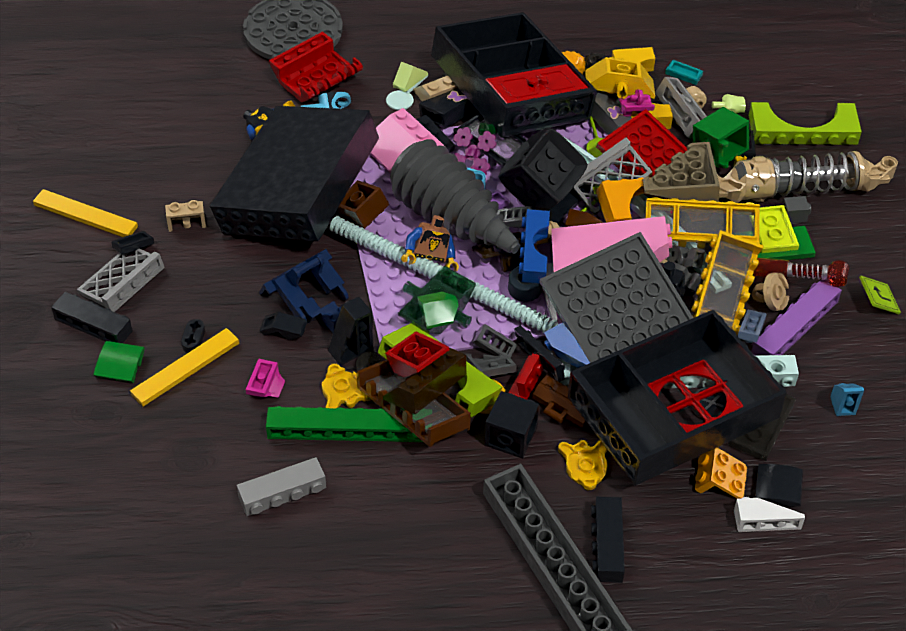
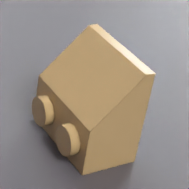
(435, 88)

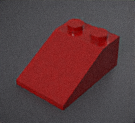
(414, 354)

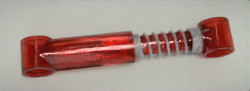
(835, 273)

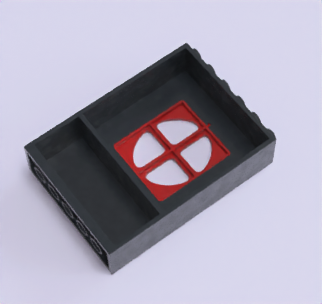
(623, 388)

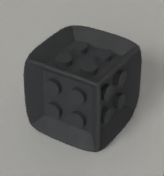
(543, 170)

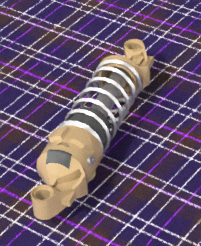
(766, 177)

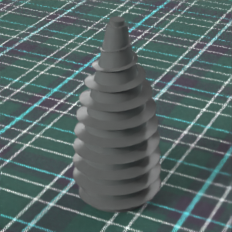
(439, 185)

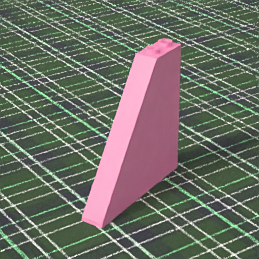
(581, 241)

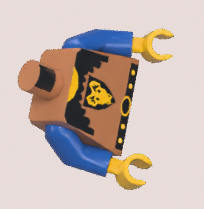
(431, 242)

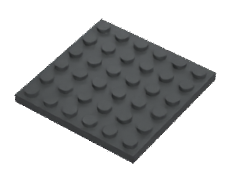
(615, 297)

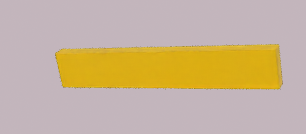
(85, 213)
(184, 367)

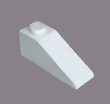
(761, 515)

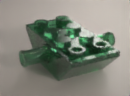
(444, 281)

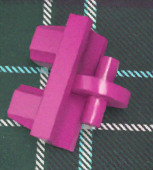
(636, 102)

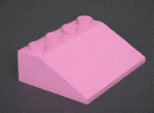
(397, 134)

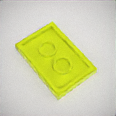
(776, 230)

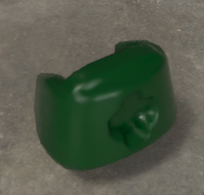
(486, 127)

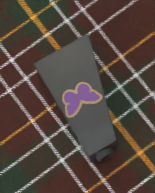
(608, 112)

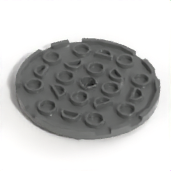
(270, 24)

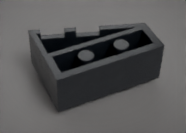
(352, 332)

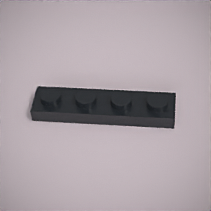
(533, 346)

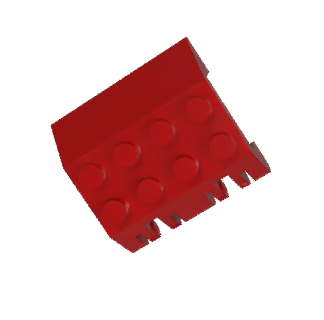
(312, 67)

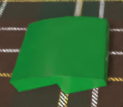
(119, 361)

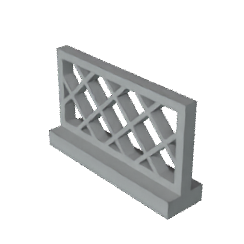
(603, 162)
(128, 284)

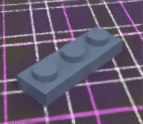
(752, 326)

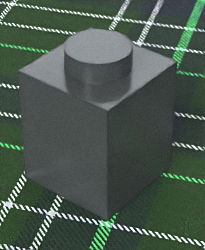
(797, 208)

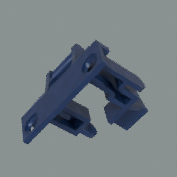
(288, 288)

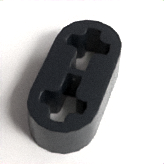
(189, 335)

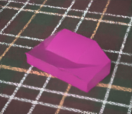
(265, 380)

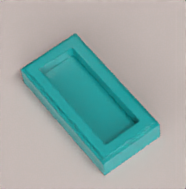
(684, 72)

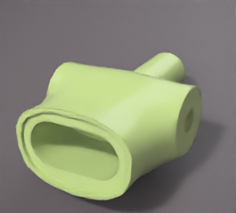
(733, 103)

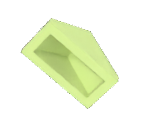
(408, 76)

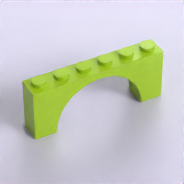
(769, 129)
(477, 389)

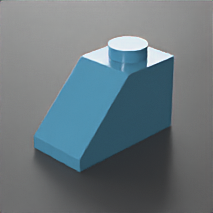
(846, 398)

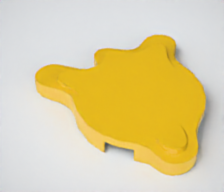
(341, 388)
(585, 463)

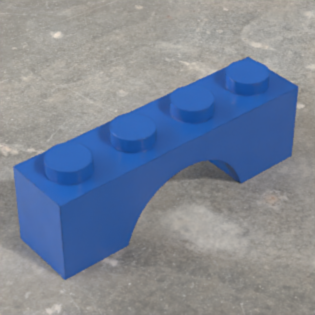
(534, 263)

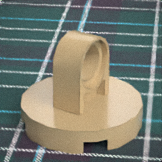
(774, 291)

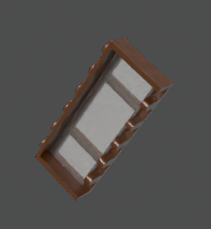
(431, 424)

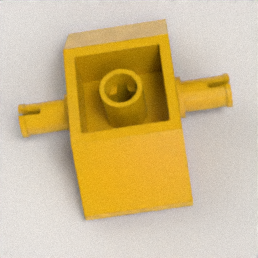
(620, 77)

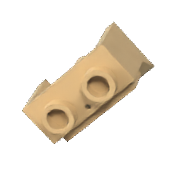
(185, 211)

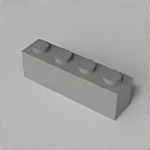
(281, 486)

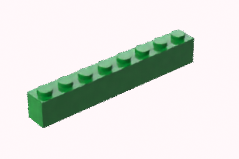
(335, 424)

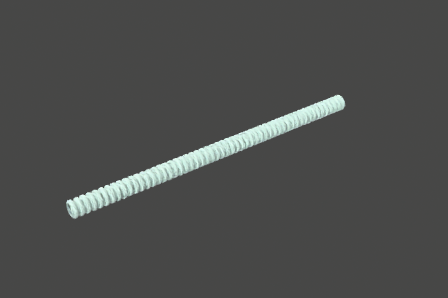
(430, 269)

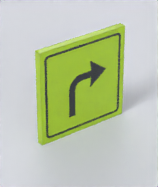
(880, 295)

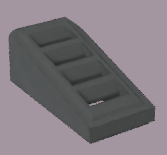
(517, 212)
(491, 333)

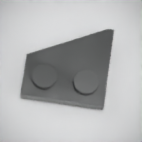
(493, 365)

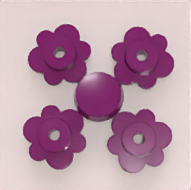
(472, 151)

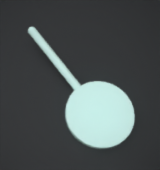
(401, 99)

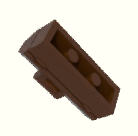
(555, 396)

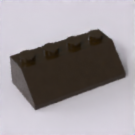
(429, 383)

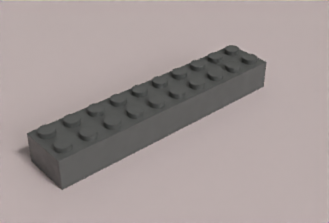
(551, 553)

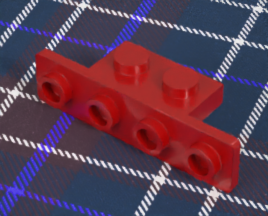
(527, 377)

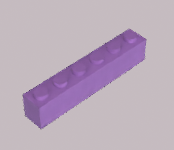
(797, 319)

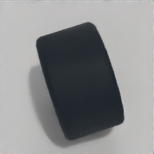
(522, 290)

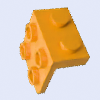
(722, 471)

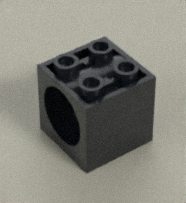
(511, 424)

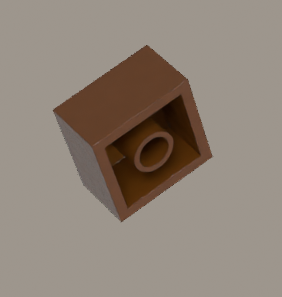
(362, 204)

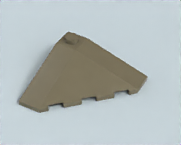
(687, 176)

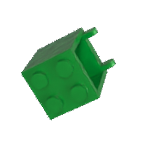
(726, 133)

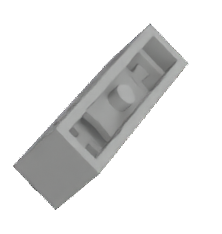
(682, 105)

